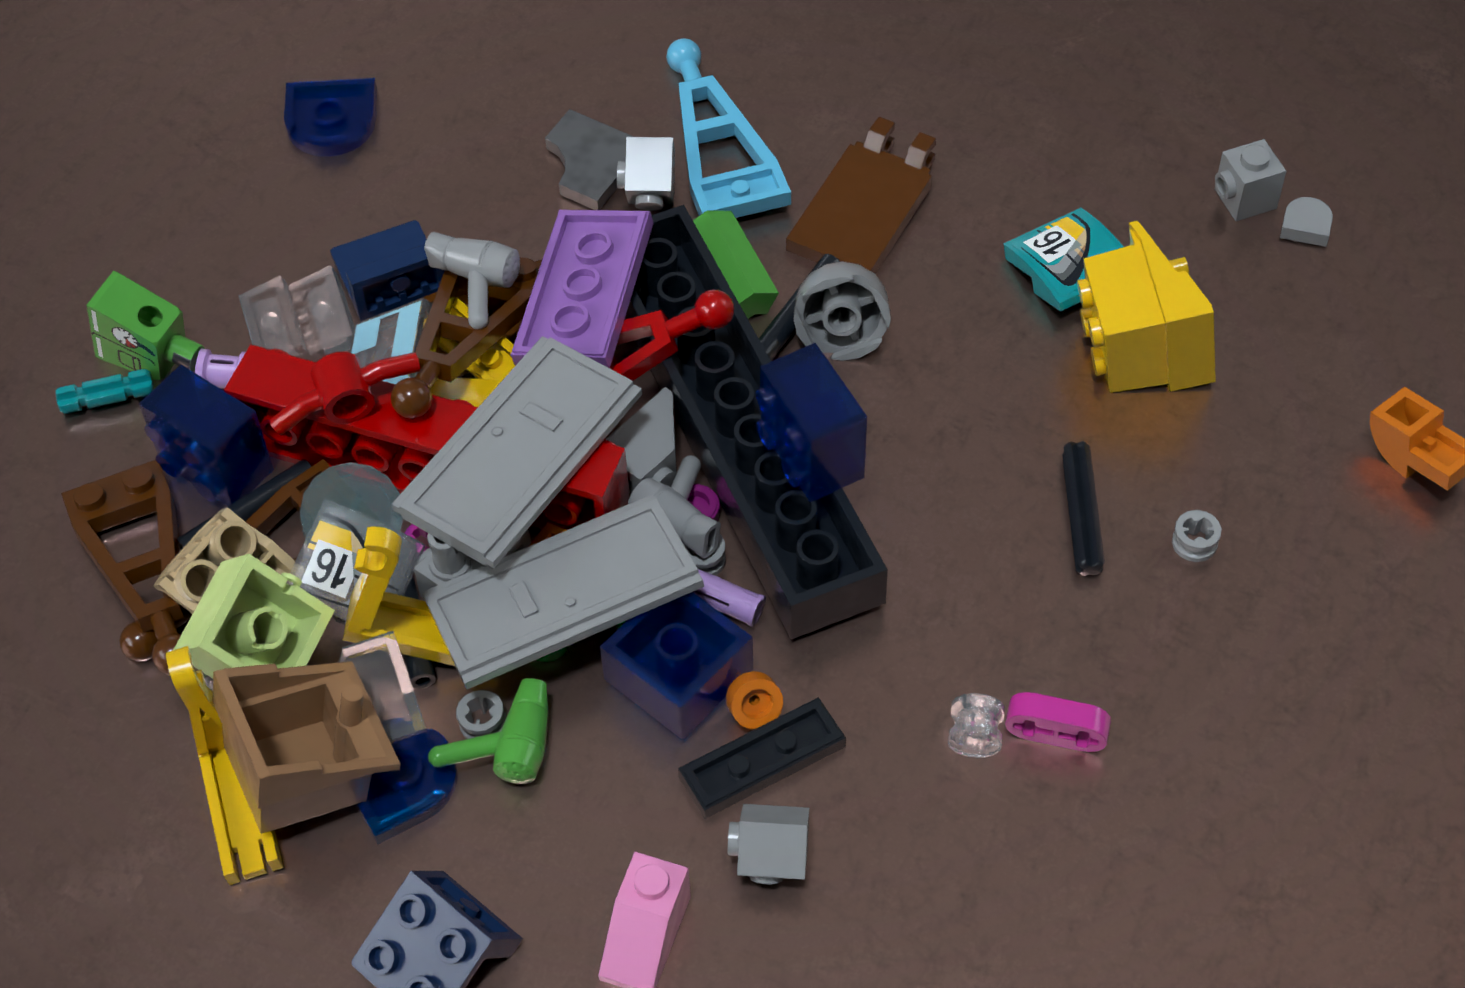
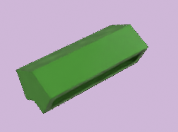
(737, 261)

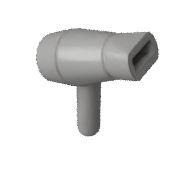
(479, 261)
(694, 528)

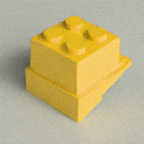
(1146, 318)

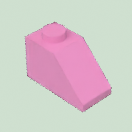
(644, 922)

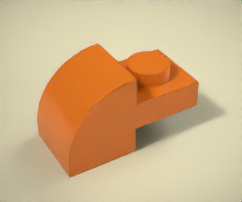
(1414, 439)

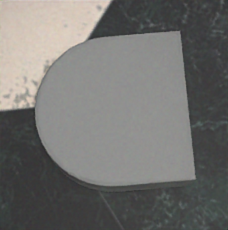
(1307, 221)

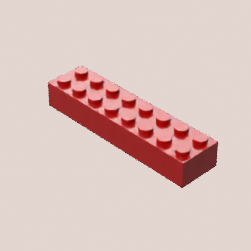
(400, 445)

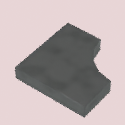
(589, 157)

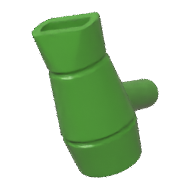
(519, 744)

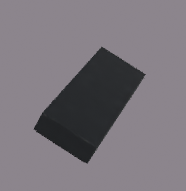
(761, 757)

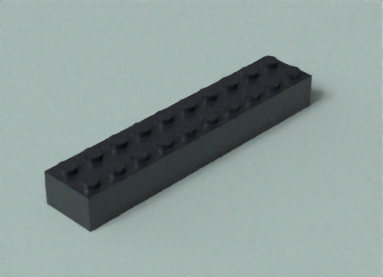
(806, 553)

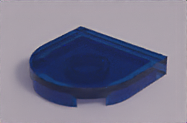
(330, 115)
(408, 795)

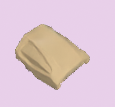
(218, 540)

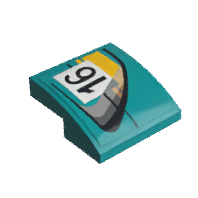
(1056, 255)

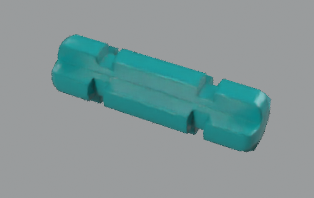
(104, 391)

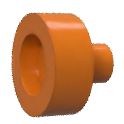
(754, 699)

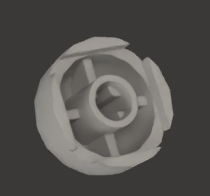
(842, 310)

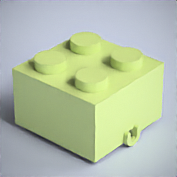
(253, 619)

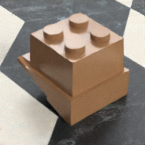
(300, 739)

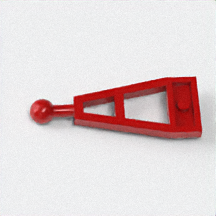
(712, 310)

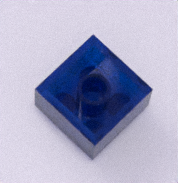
(812, 422)
(206, 436)
(677, 661)

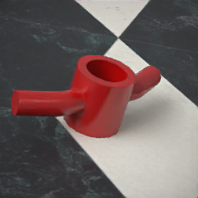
(343, 388)

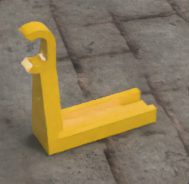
(379, 612)
(229, 809)

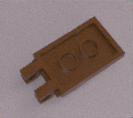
(865, 200)

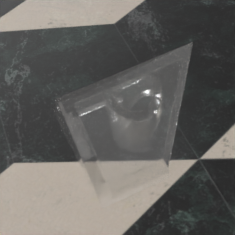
(387, 684)

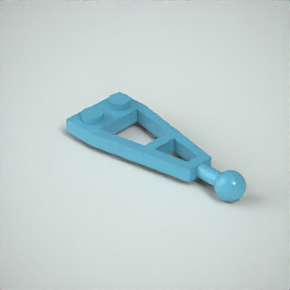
(741, 190)

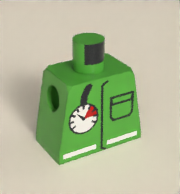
(138, 329)

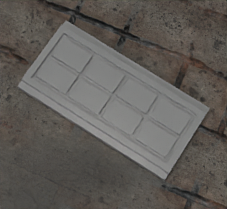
(517, 451)
(561, 590)

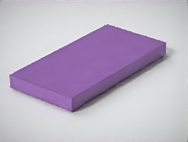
(585, 282)

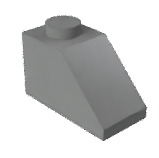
(649, 441)

